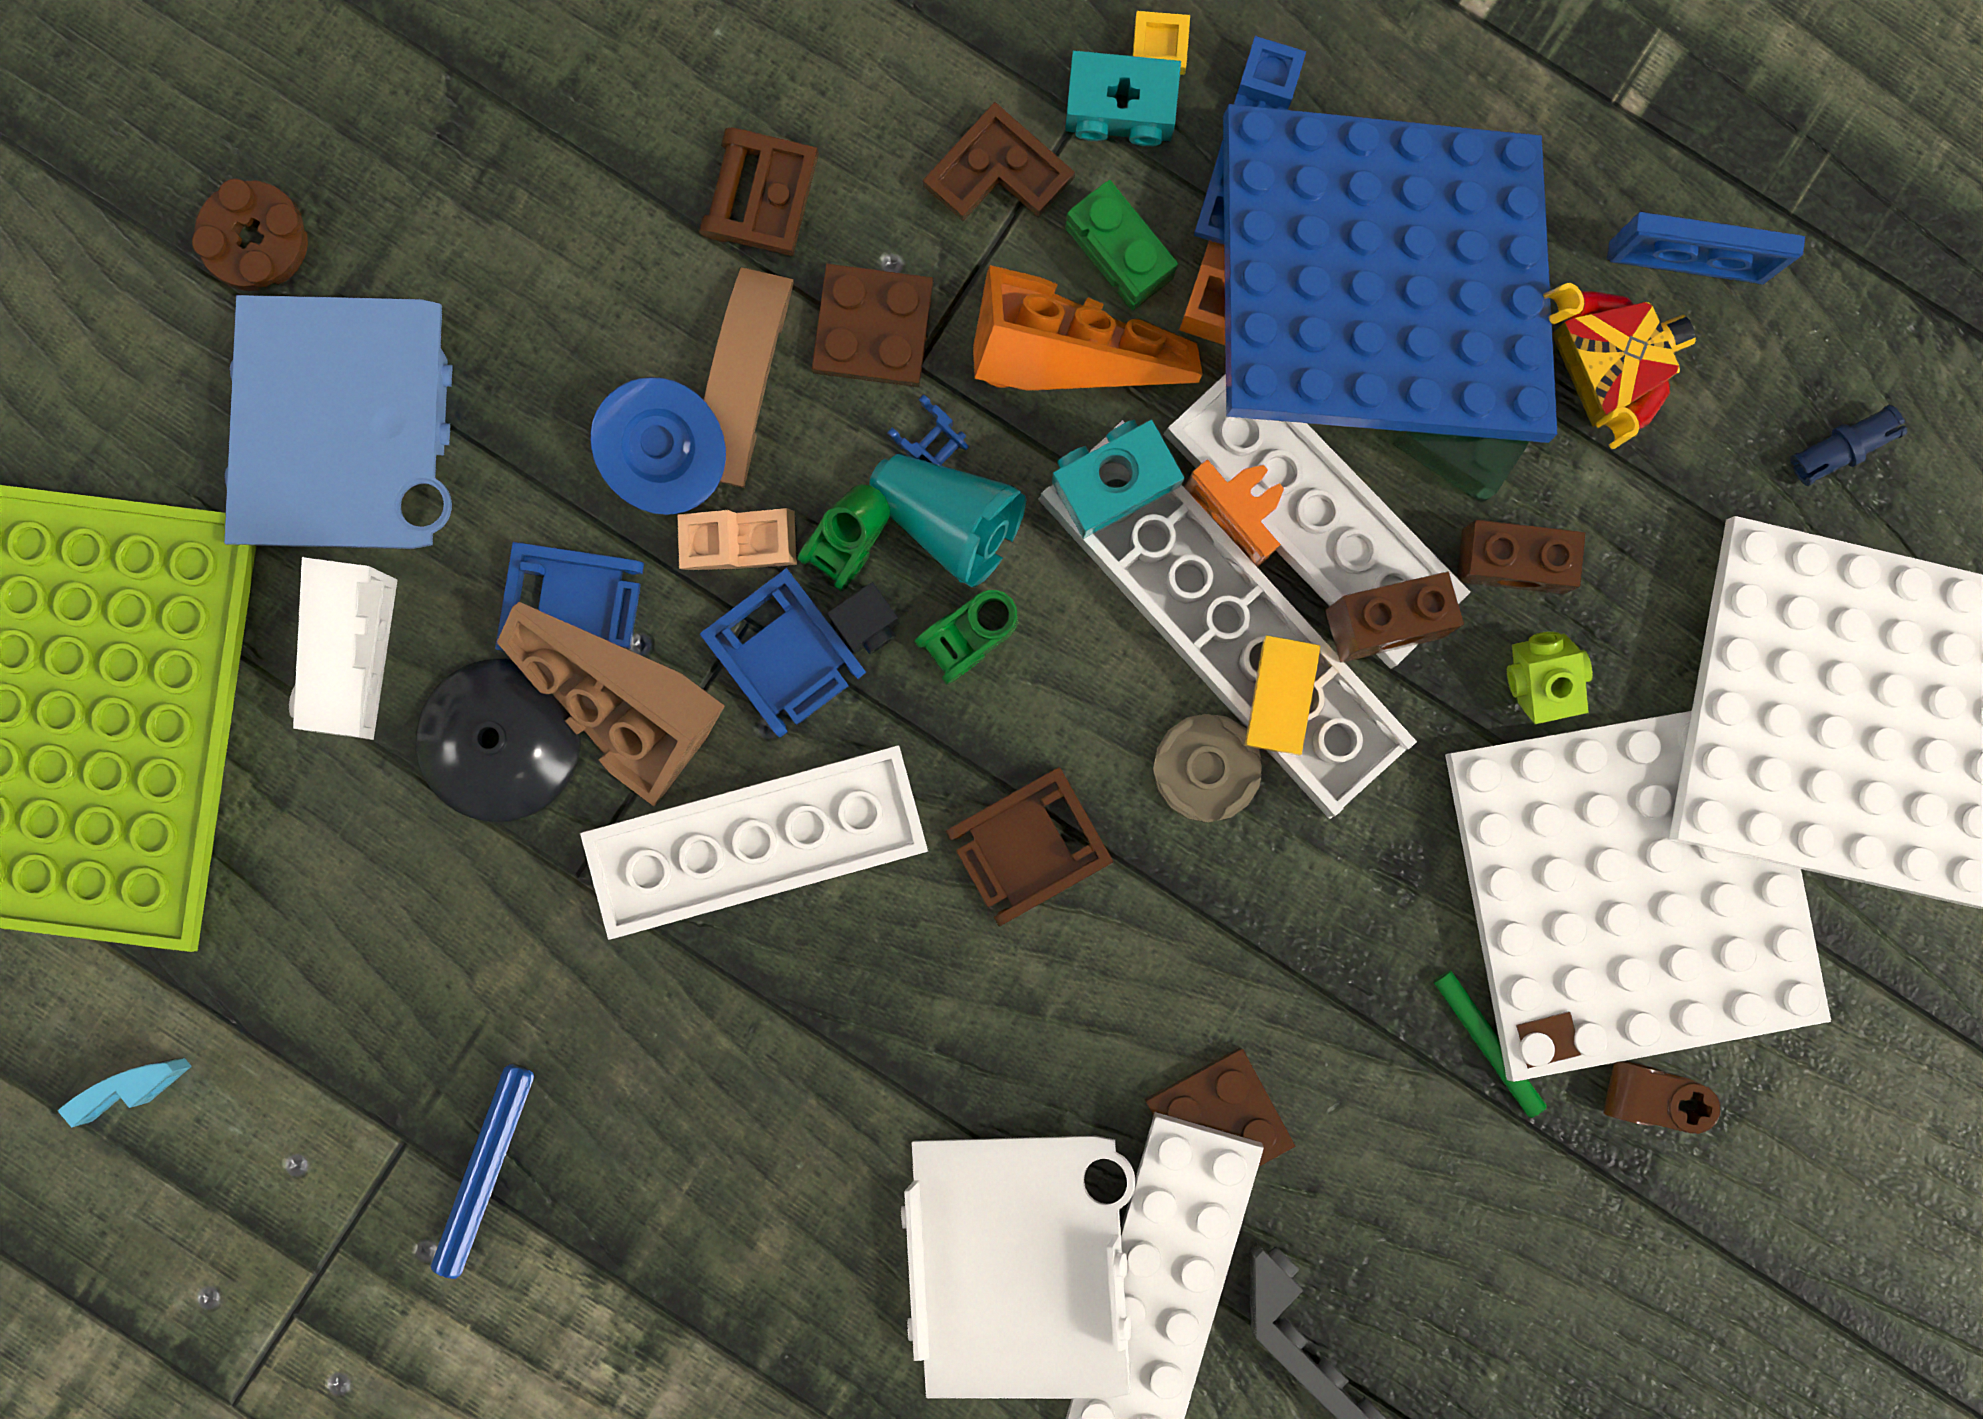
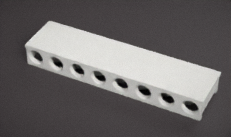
(1215, 616)

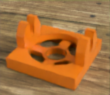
(1236, 508)

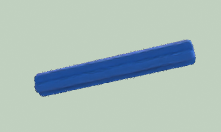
(482, 1171)

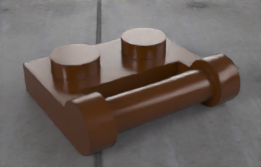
(776, 194)

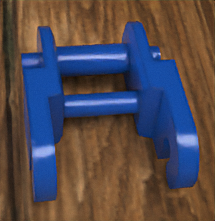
(943, 424)

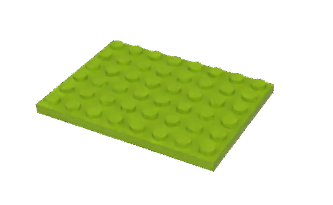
(113, 712)

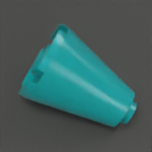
(951, 513)

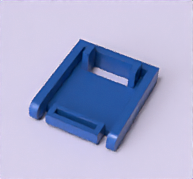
(577, 590)
(787, 662)

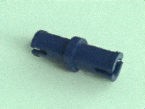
(1848, 445)

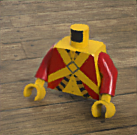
(1617, 356)

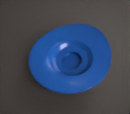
(658, 445)

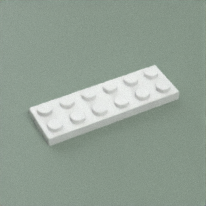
(1327, 517)
(753, 842)
(1178, 1255)

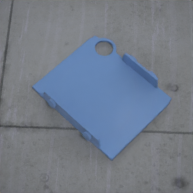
(334, 420)

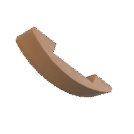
(744, 362)

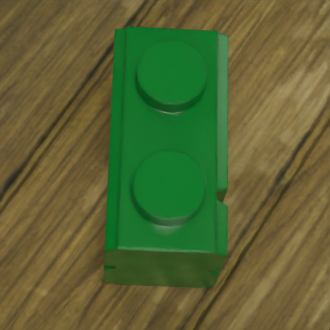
(1121, 245)

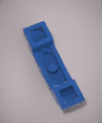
(1265, 83)

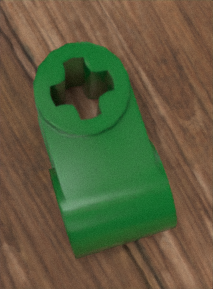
(847, 534)
(966, 635)

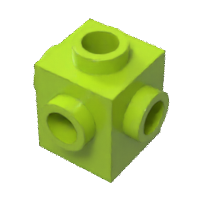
(1550, 677)

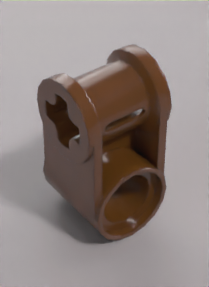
(1653, 1098)

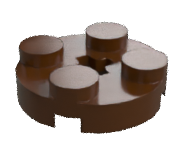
(239, 206)

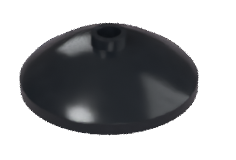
(526, 766)

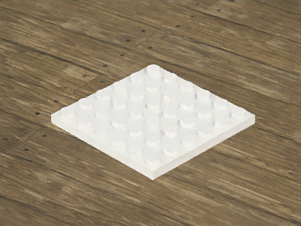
(1839, 715)
(1611, 918)

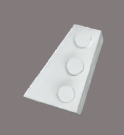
(341, 647)

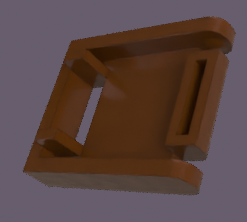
(1021, 851)

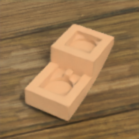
(736, 539)

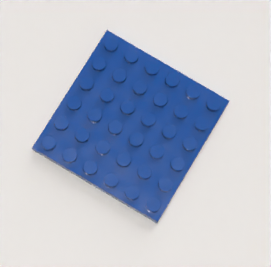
(1386, 275)

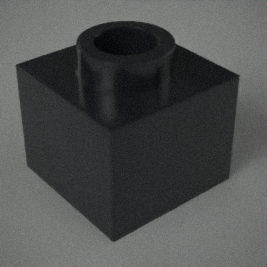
(865, 620)

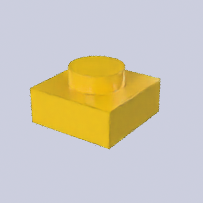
(1162, 36)

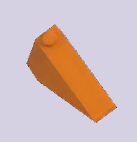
(1049, 342)

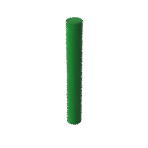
(1487, 1041)

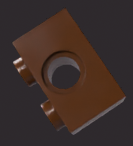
(1521, 557)
(1394, 616)

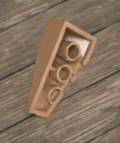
(631, 707)

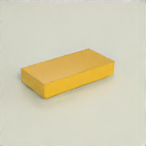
(1282, 695)

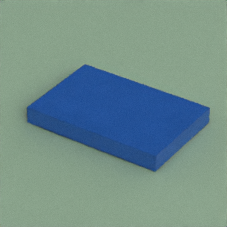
(1704, 248)

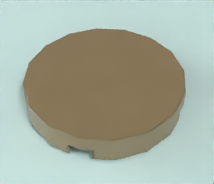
(1206, 768)

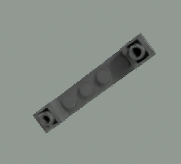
(1270, 1294)

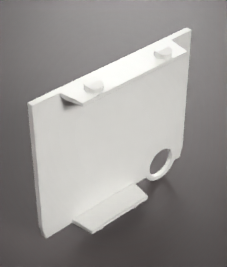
(1016, 1269)

